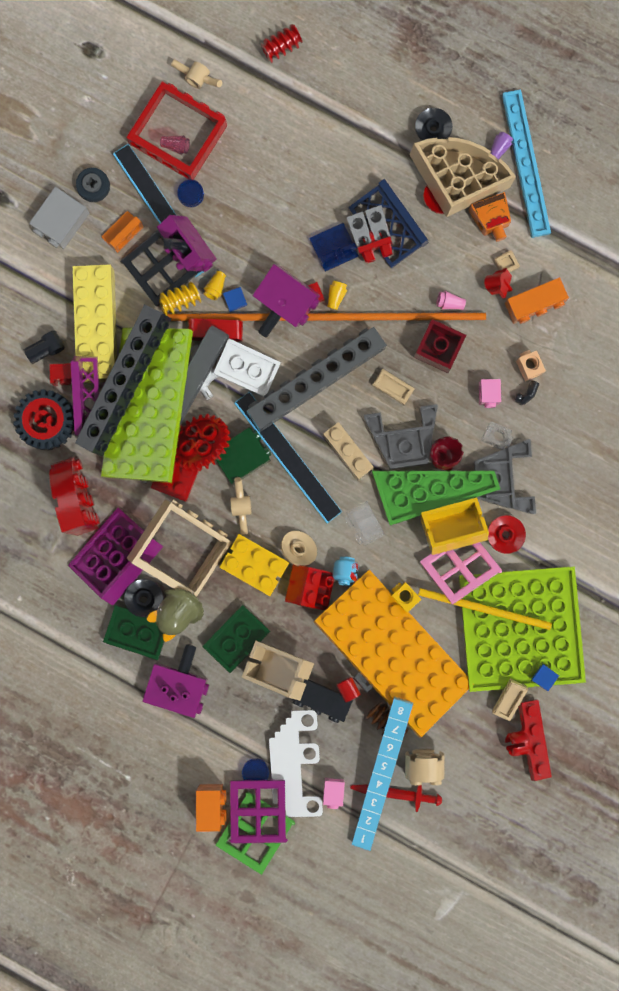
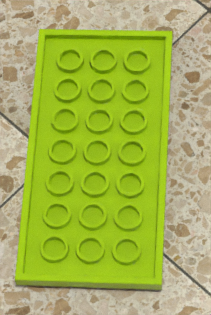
(150, 428)

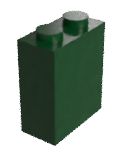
(243, 455)

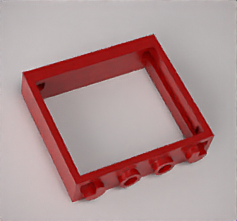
(161, 156)

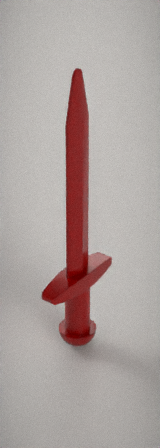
(416, 797)

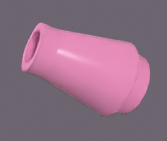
(450, 301)

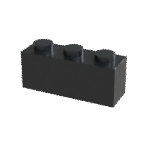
(324, 701)

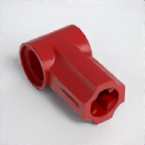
(348, 689)

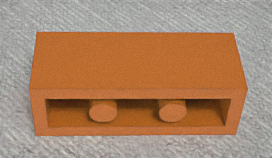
(537, 301)

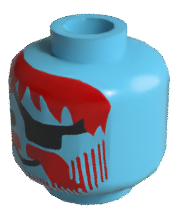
(345, 571)

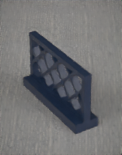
(403, 216)

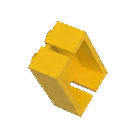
(454, 526)
(254, 565)

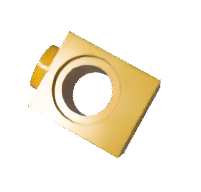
(413, 600)

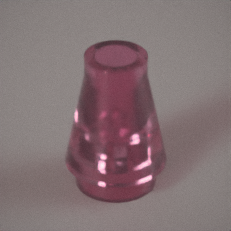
(177, 144)

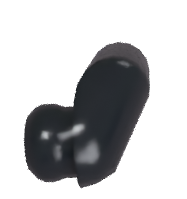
(530, 393)

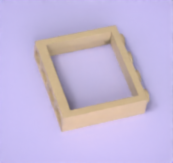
(208, 565)

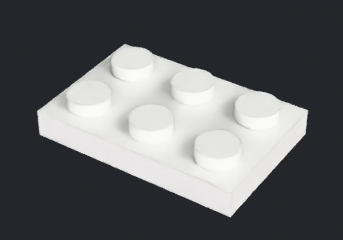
(246, 368)

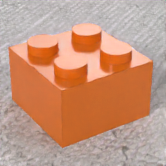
(209, 807)

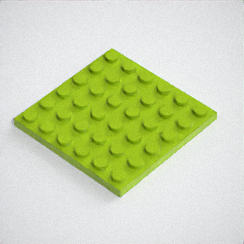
(513, 650)

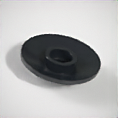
(433, 118)
(139, 589)

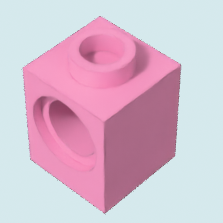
(490, 392)
(333, 793)

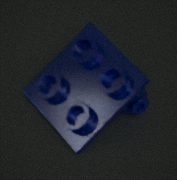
(334, 247)

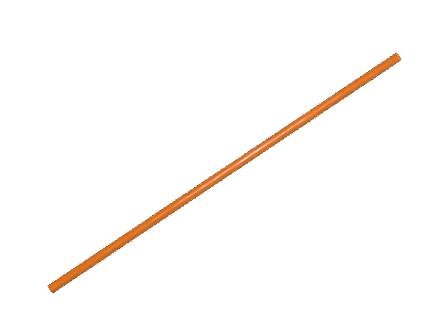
(335, 316)

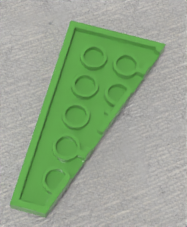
(412, 492)

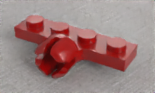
(531, 741)

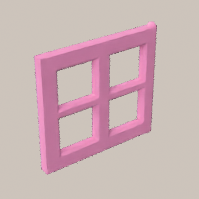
(461, 566)

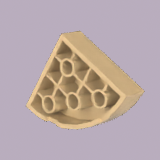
(460, 172)

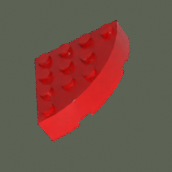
(74, 503)

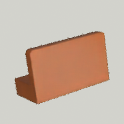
(122, 231)

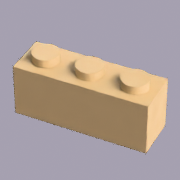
(348, 451)

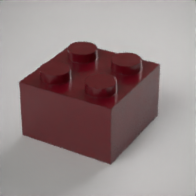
(440, 346)

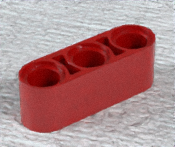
(201, 326)

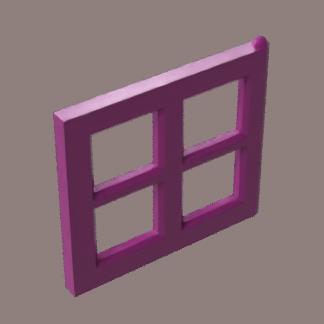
(258, 811)

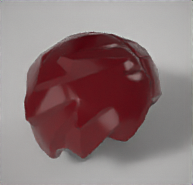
(446, 453)

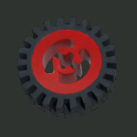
(33, 406)

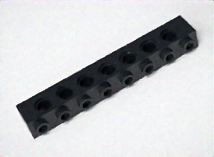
(121, 371)

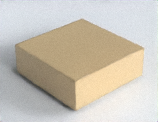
(507, 261)

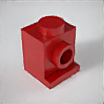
(60, 373)

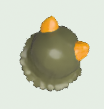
(176, 612)

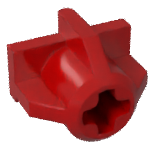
(498, 282)

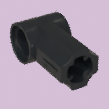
(48, 345)

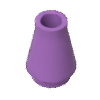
(501, 144)

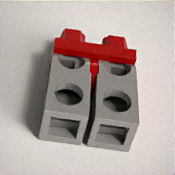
(373, 239)

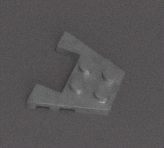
(404, 446)
(502, 465)

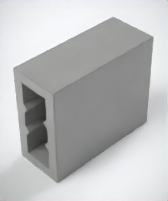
(59, 218)

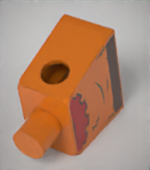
(492, 216)

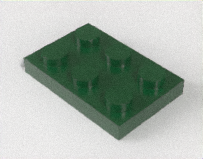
(134, 634)
(236, 638)

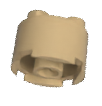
(424, 767)

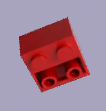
(310, 587)

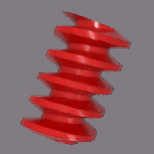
(283, 41)

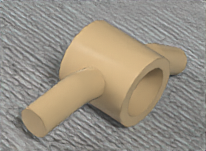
(197, 74)
(241, 506)

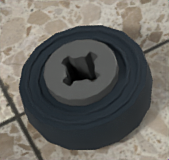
(97, 190)

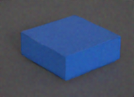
(235, 299)
(545, 677)

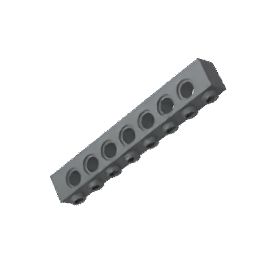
(367, 336)

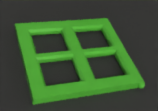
(241, 855)

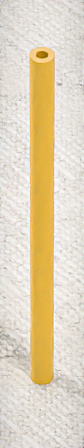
(487, 609)

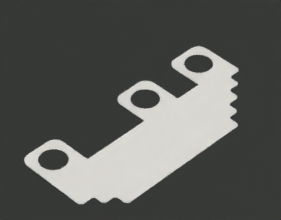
(286, 762)

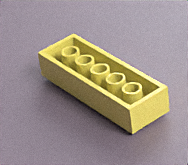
(95, 317)

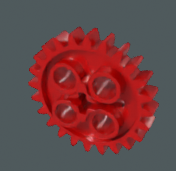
(201, 442)

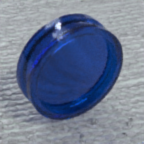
(190, 193)
(255, 770)

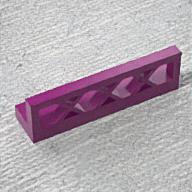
(78, 389)

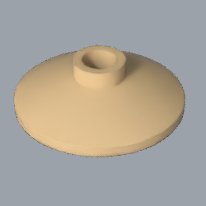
(303, 544)

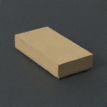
(393, 387)
(510, 700)

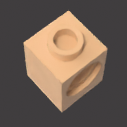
(526, 372)

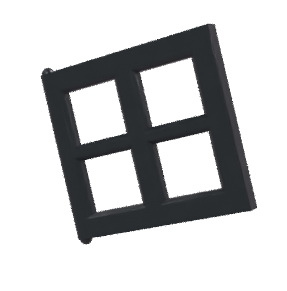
(158, 267)

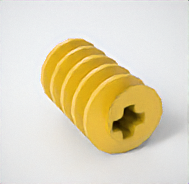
(179, 298)

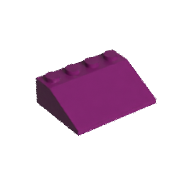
(104, 558)

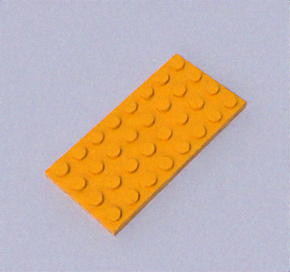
(393, 651)

